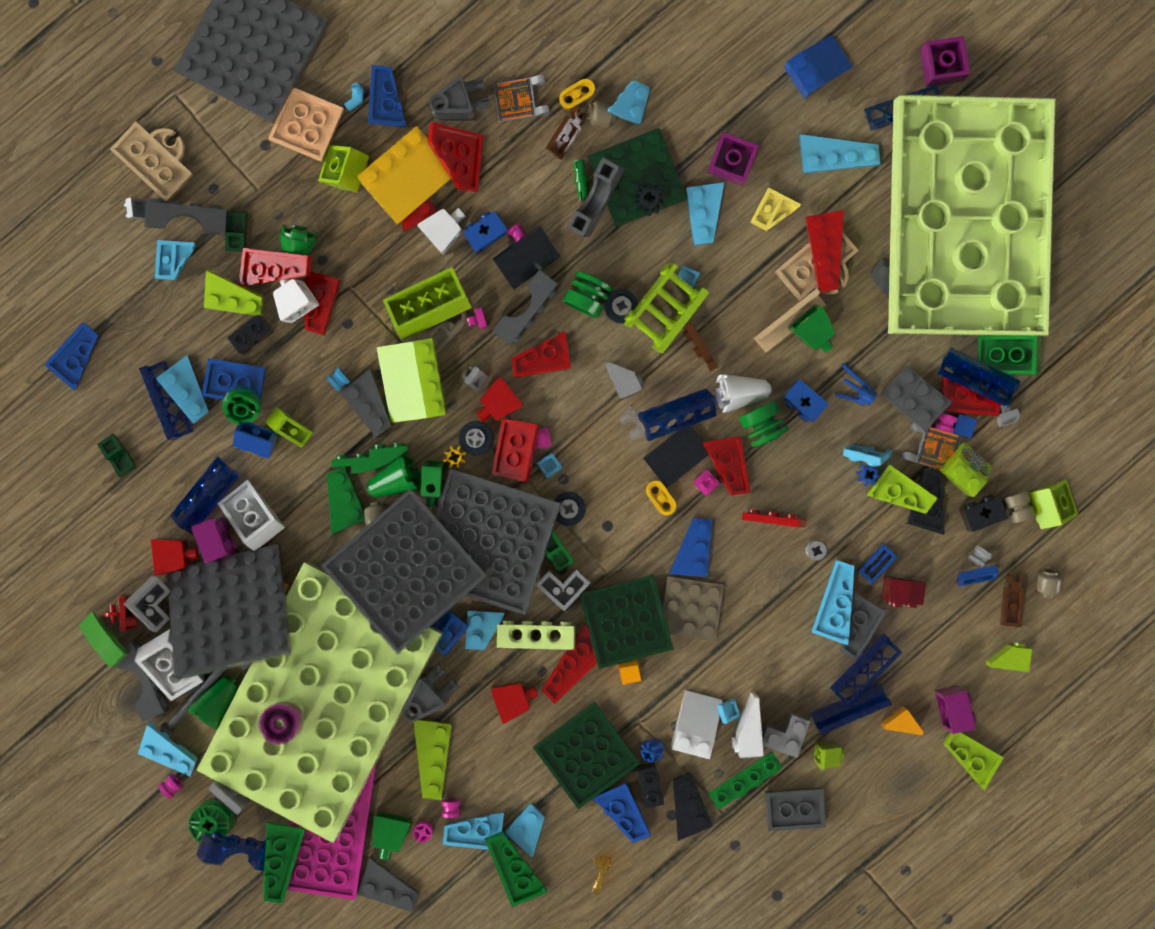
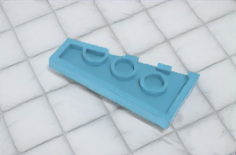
(831, 154)
(835, 609)

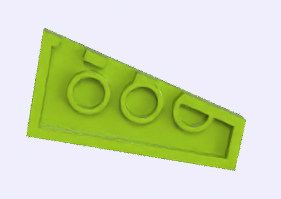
(432, 753)

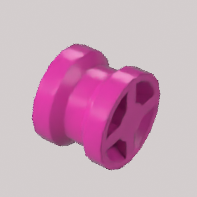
(946, 423)
(171, 786)
(451, 807)
(420, 834)

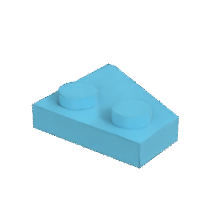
(631, 102)
(866, 454)
(481, 628)

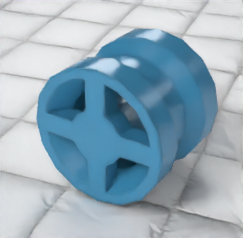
(338, 379)

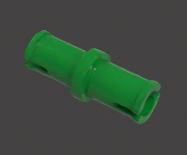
(581, 179)

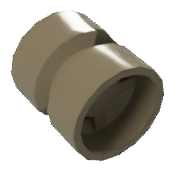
(1019, 506)

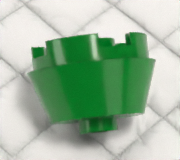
(297, 240)
(241, 405)

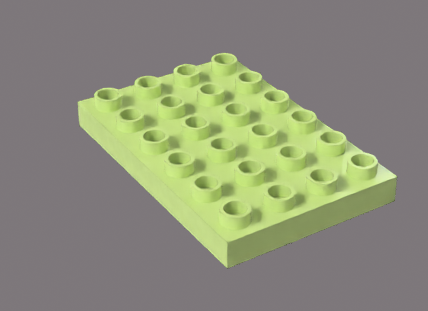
(971, 215)
(349, 701)

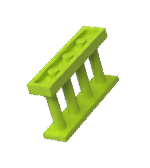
(684, 311)

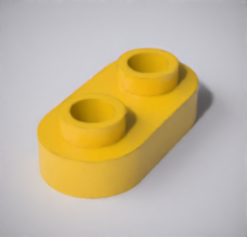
(575, 92)
(660, 498)

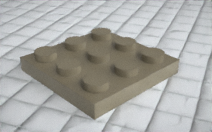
(692, 607)

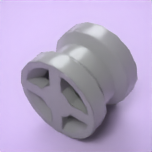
(812, 549)
(980, 557)

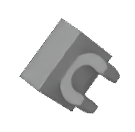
(135, 208)
(475, 378)
(1007, 416)

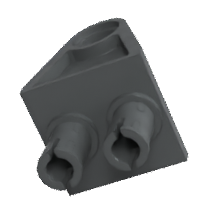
(456, 101)
(428, 696)

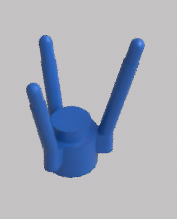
(865, 394)

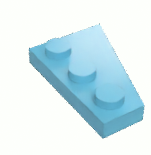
(704, 210)
(184, 389)
(164, 751)
(473, 831)

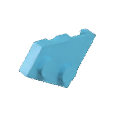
(171, 258)
(527, 828)

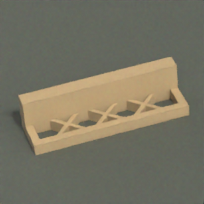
(779, 329)

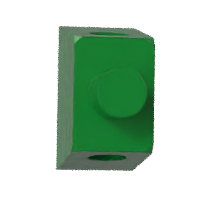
(814, 328)
(432, 474)
(389, 833)

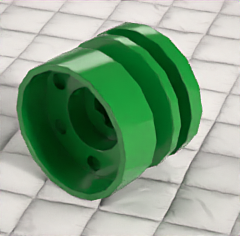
(587, 294)
(763, 423)
(214, 811)

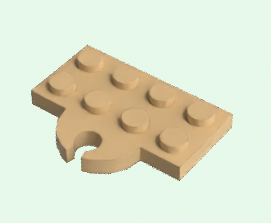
(153, 159)
(799, 271)

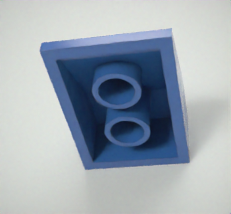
(817, 66)

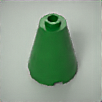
(395, 478)
(215, 702)

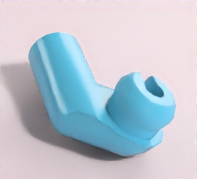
(357, 97)

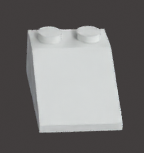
(250, 516)
(157, 663)
(696, 724)
(748, 730)

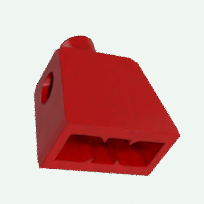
(498, 402)
(171, 555)
(512, 699)

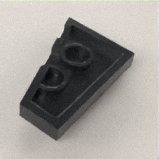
(933, 519)
(689, 808)

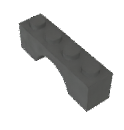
(159, 214)
(588, 214)
(510, 328)
(151, 700)

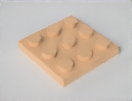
(306, 124)

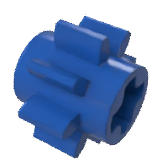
(873, 475)
(652, 750)

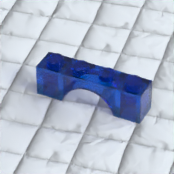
(217, 848)

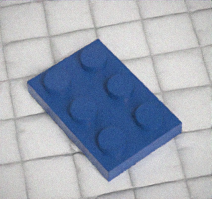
(225, 375)

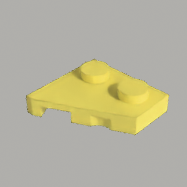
(773, 209)

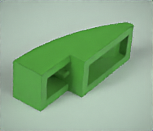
(103, 640)

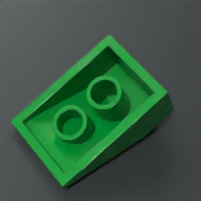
(1011, 354)

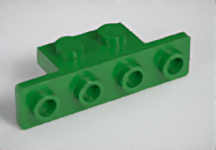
(745, 780)

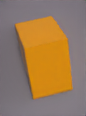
(629, 672)
(902, 722)

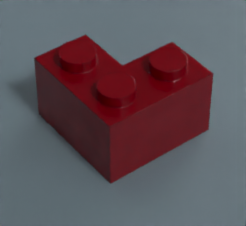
(903, 591)

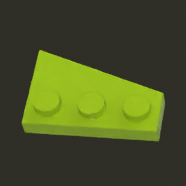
(230, 297)
(902, 491)

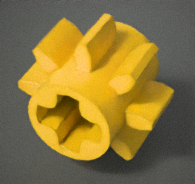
(452, 462)

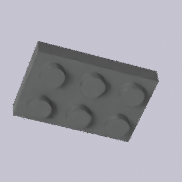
(916, 398)
(795, 809)

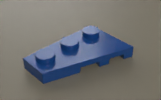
(384, 100)
(73, 355)
(694, 552)
(624, 810)

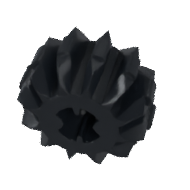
(653, 195)

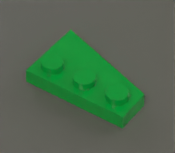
(343, 501)

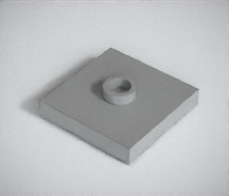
(229, 797)

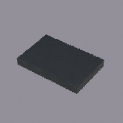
(526, 257)
(676, 455)

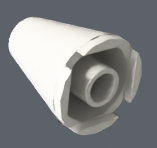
(740, 391)

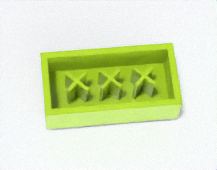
(427, 303)

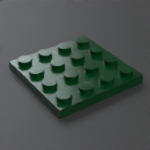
(645, 161)
(626, 622)
(586, 755)

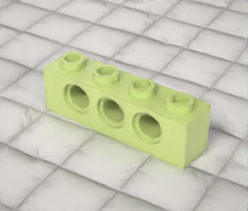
(506, 640)

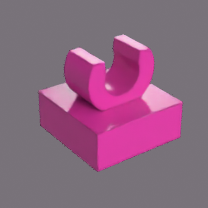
(478, 319)
(706, 482)

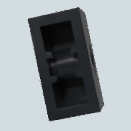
(250, 334)
(994, 513)
(650, 785)

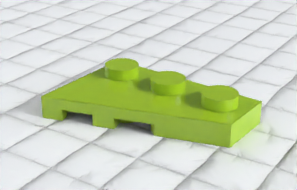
(974, 757)

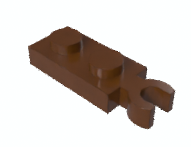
(566, 133)
(700, 348)
(1012, 602)

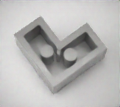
(563, 592)
(144, 603)
(790, 738)

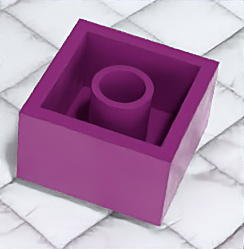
(944, 61)
(732, 159)
(214, 539)
(955, 709)

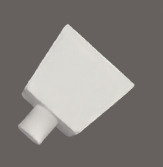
(442, 228)
(293, 300)

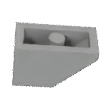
(624, 380)

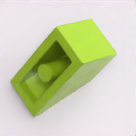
(288, 427)
(1012, 657)
(828, 755)

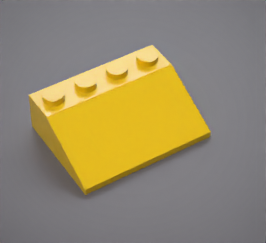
(404, 176)

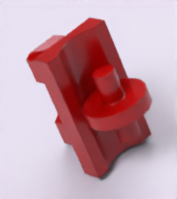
(124, 622)

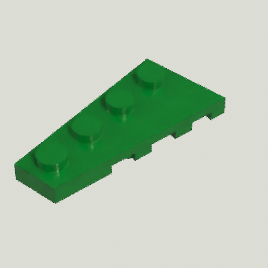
(281, 851)
(515, 874)

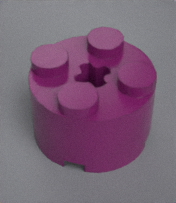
(272, 729)

